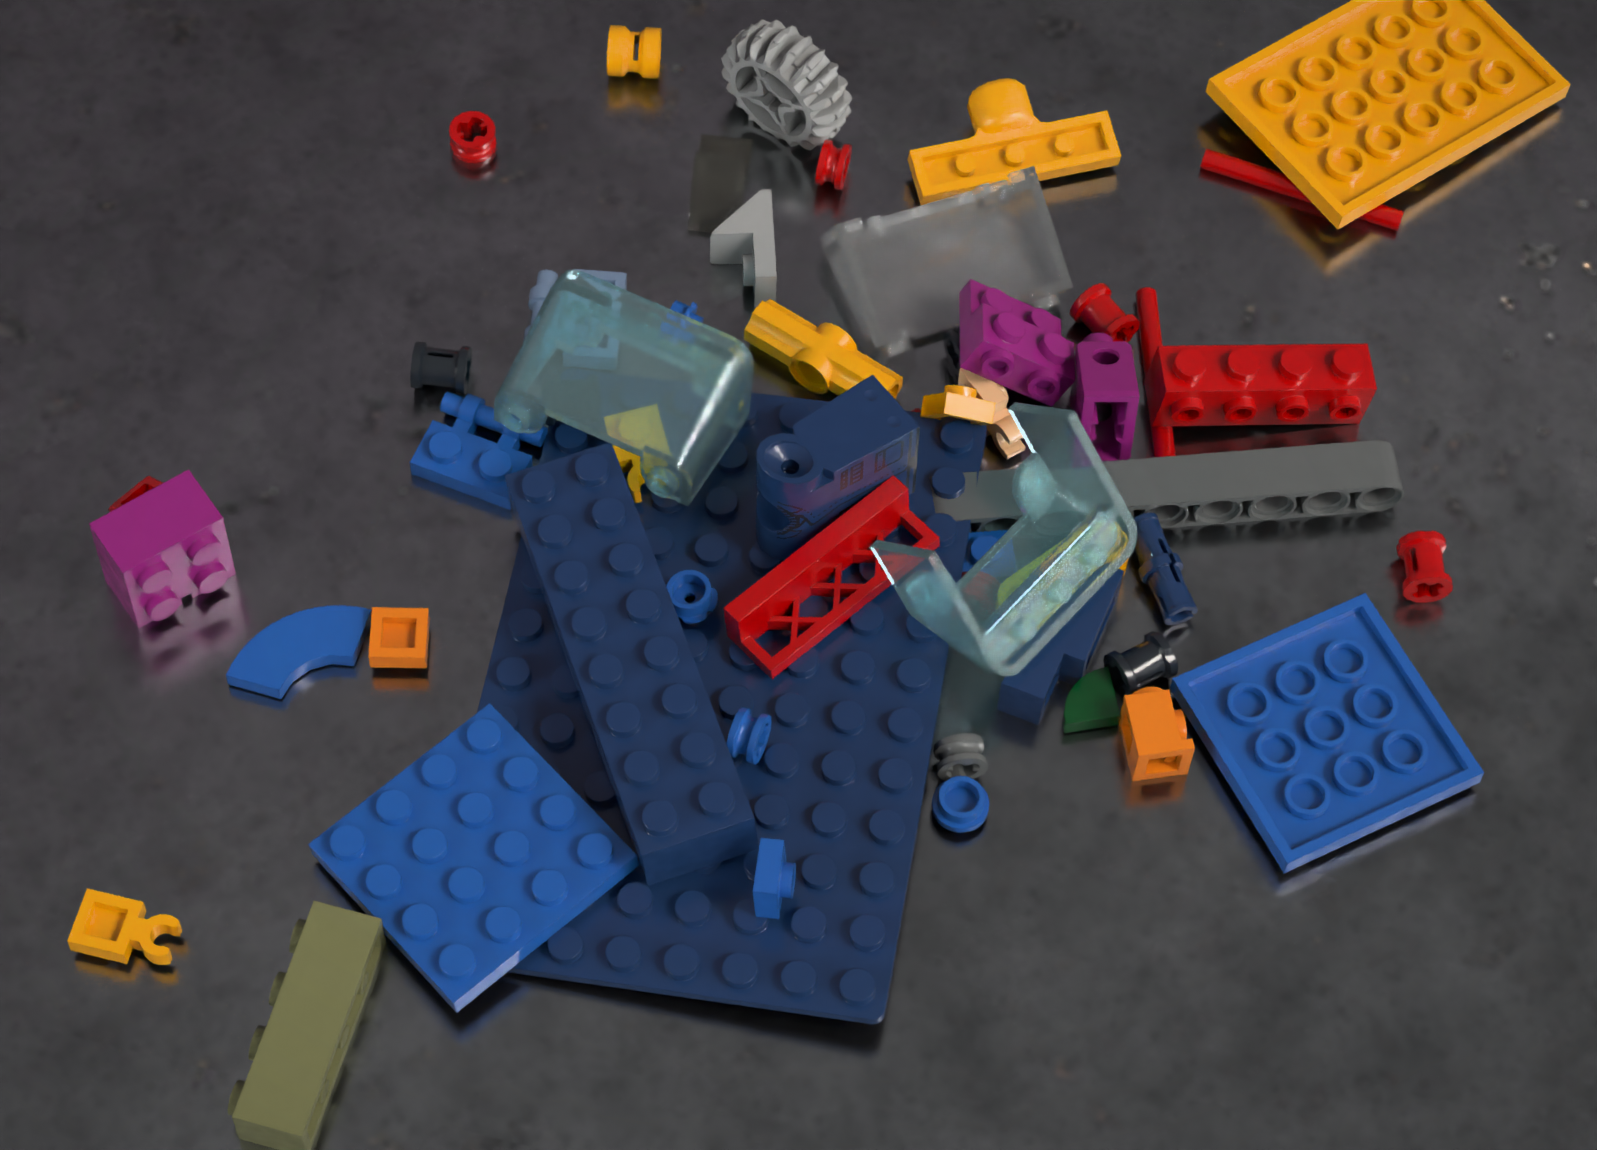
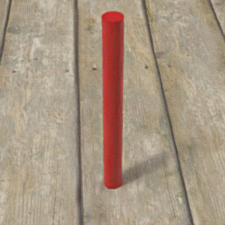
(1280, 183)
(1150, 339)

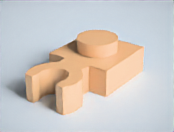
(1004, 429)

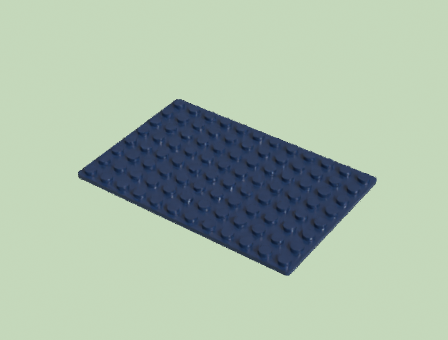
(835, 776)

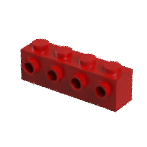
(1259, 384)

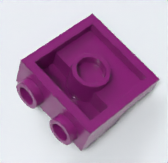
(1014, 344)

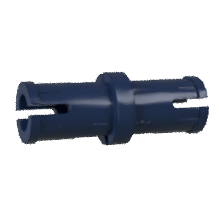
(1162, 571)

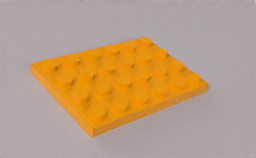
(1384, 96)

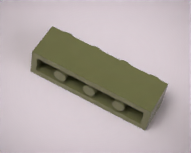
(308, 1028)

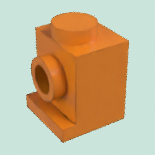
(1154, 735)

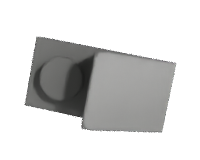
(749, 241)

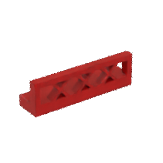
(811, 568)

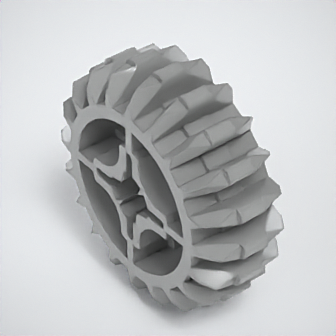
(786, 84)

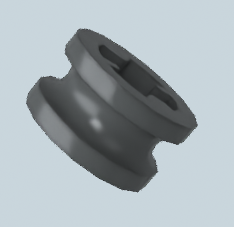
(960, 756)

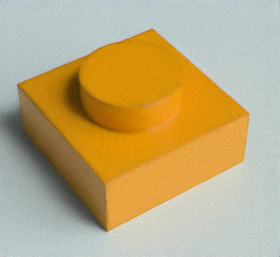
(958, 403)

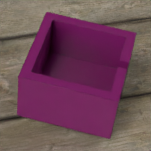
(163, 549)

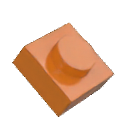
(399, 637)

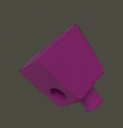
(1108, 376)

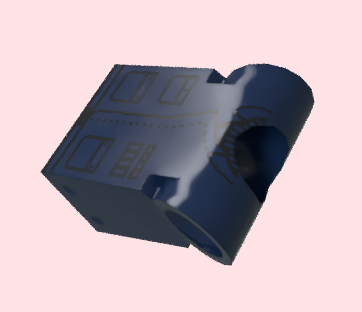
(831, 465)

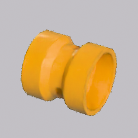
(622, 51)

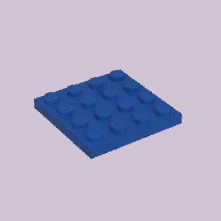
(1325, 732)
(474, 856)

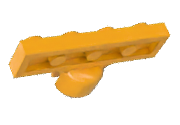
(1011, 140)

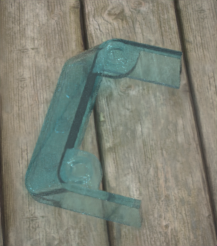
(1042, 568)

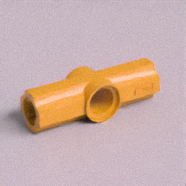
(816, 356)

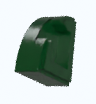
(1091, 703)

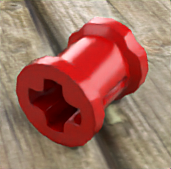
(1103, 315)
(1424, 566)

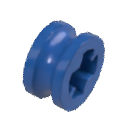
(749, 735)

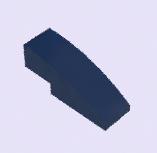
(1062, 658)

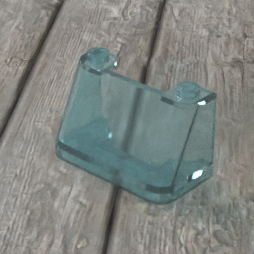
(632, 380)

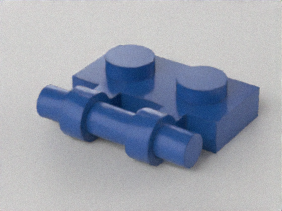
(470, 462)

